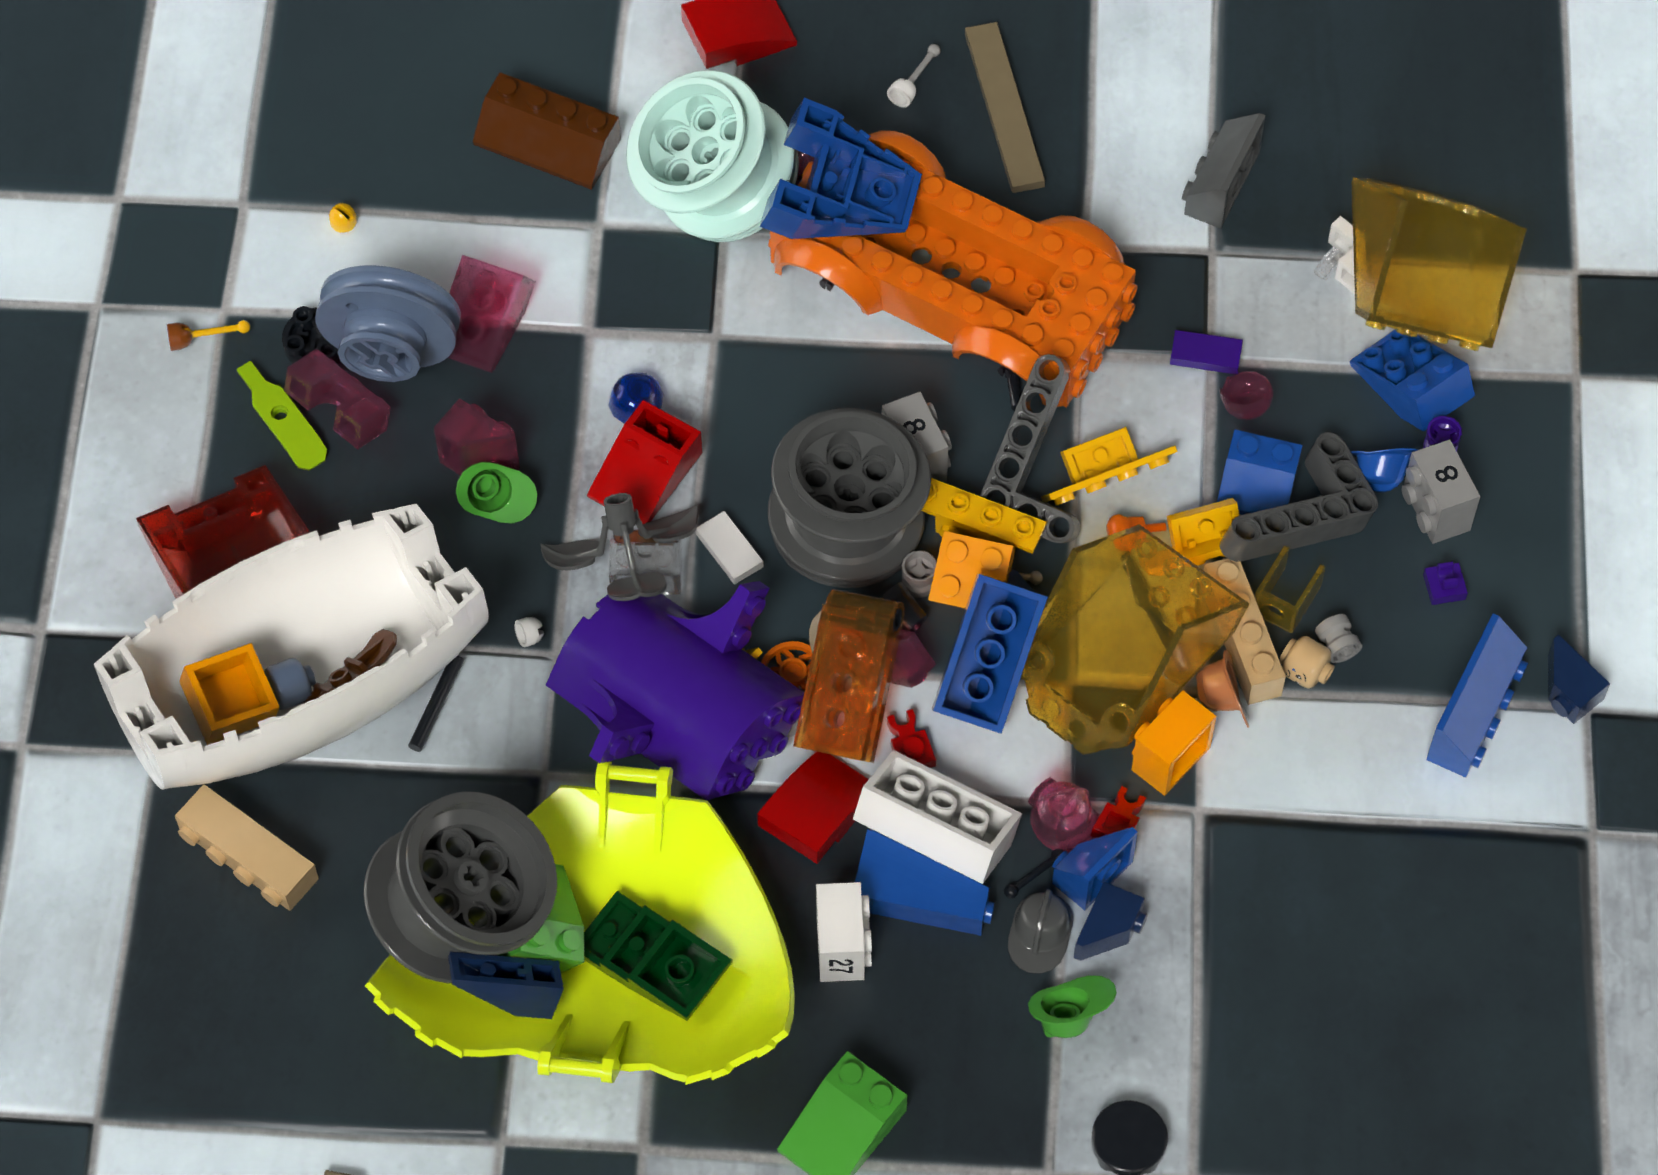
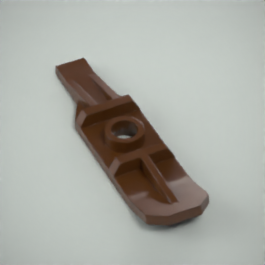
(372, 655)

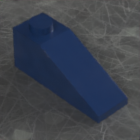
(510, 983)

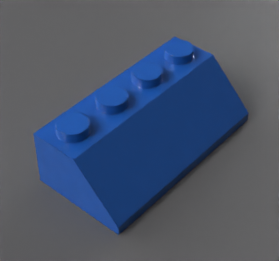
(989, 653)
(1478, 698)

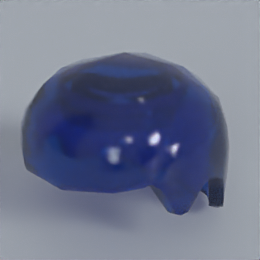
(630, 392)

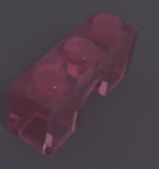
(320, 380)

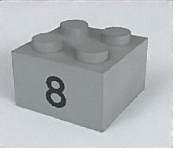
(921, 421)
(1440, 492)

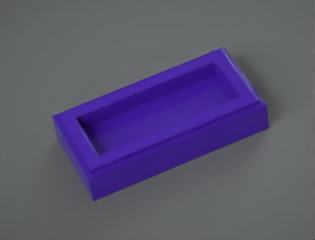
(1206, 352)

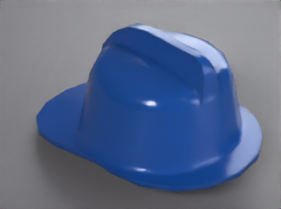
(1384, 468)

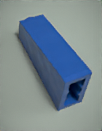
(920, 889)

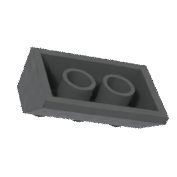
(1224, 169)

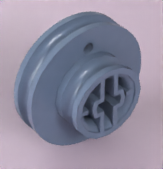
(387, 321)

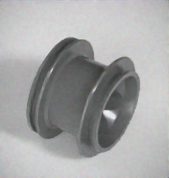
(836, 528)
(481, 867)

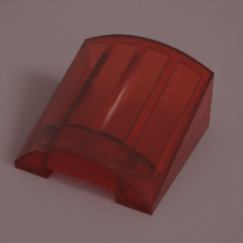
(220, 530)

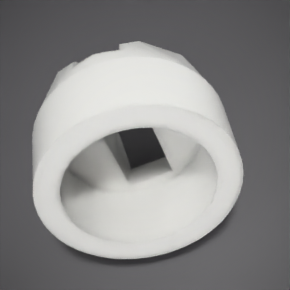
(527, 631)

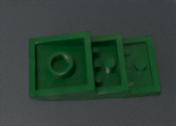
(653, 956)

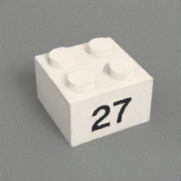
(843, 931)

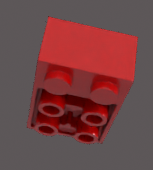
(648, 460)

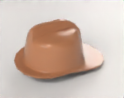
(1219, 686)

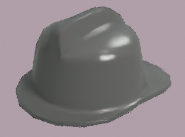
(1040, 932)

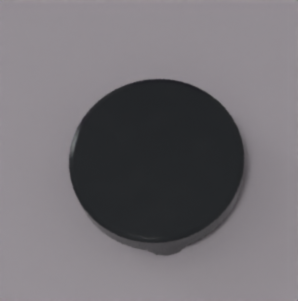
(302, 336)
(1129, 1138)

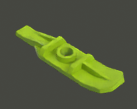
(294, 430)

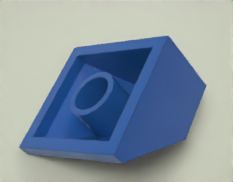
(1091, 863)

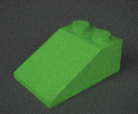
(562, 932)
(844, 1120)

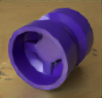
(1443, 429)

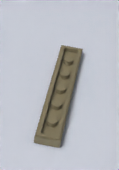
(1004, 107)

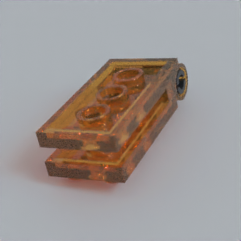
(856, 641)

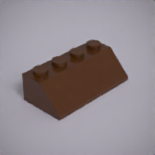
(546, 131)

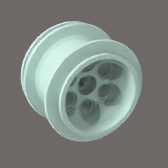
(727, 165)

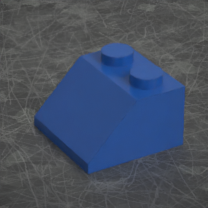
(1259, 472)

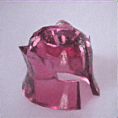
(1061, 814)

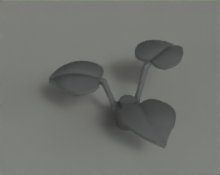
(621, 519)

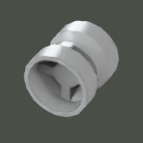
(918, 565)
(1338, 638)

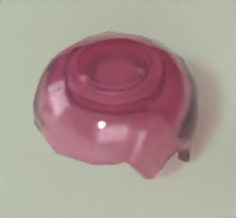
(1247, 395)

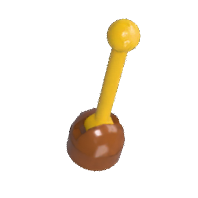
(181, 335)

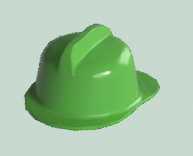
(496, 492)
(1070, 1006)

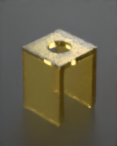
(1291, 613)

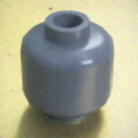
(290, 682)

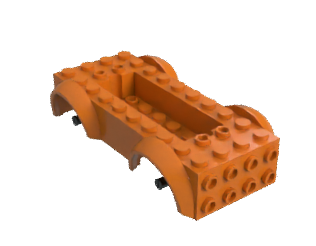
(1052, 281)

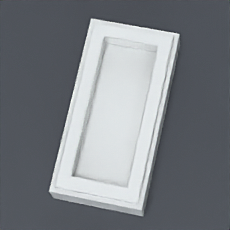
(729, 547)

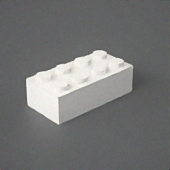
(937, 816)

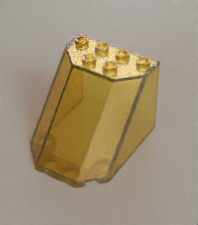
(1431, 263)
(1123, 637)

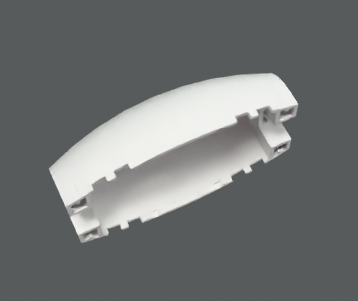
(302, 602)

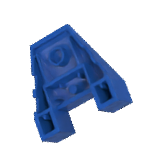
(850, 185)

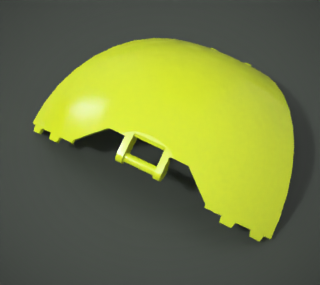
(683, 867)

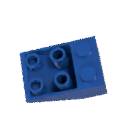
(1415, 377)

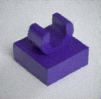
(1445, 583)

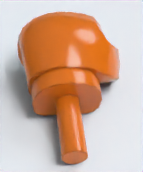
(1119, 523)

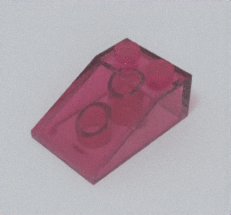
(490, 309)

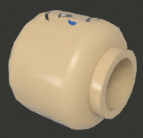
(1306, 662)

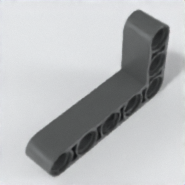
(1026, 454)
(1341, 510)

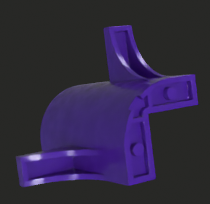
(679, 688)

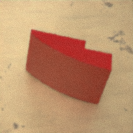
(736, 30)
(814, 805)

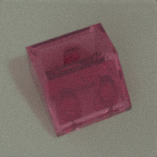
(472, 437)

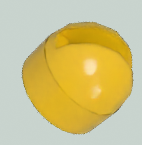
(339, 221)

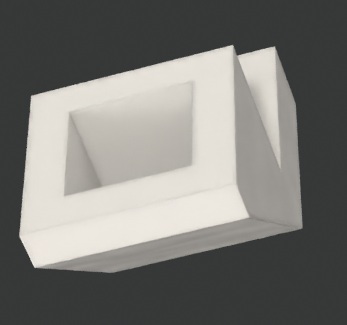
(1342, 237)

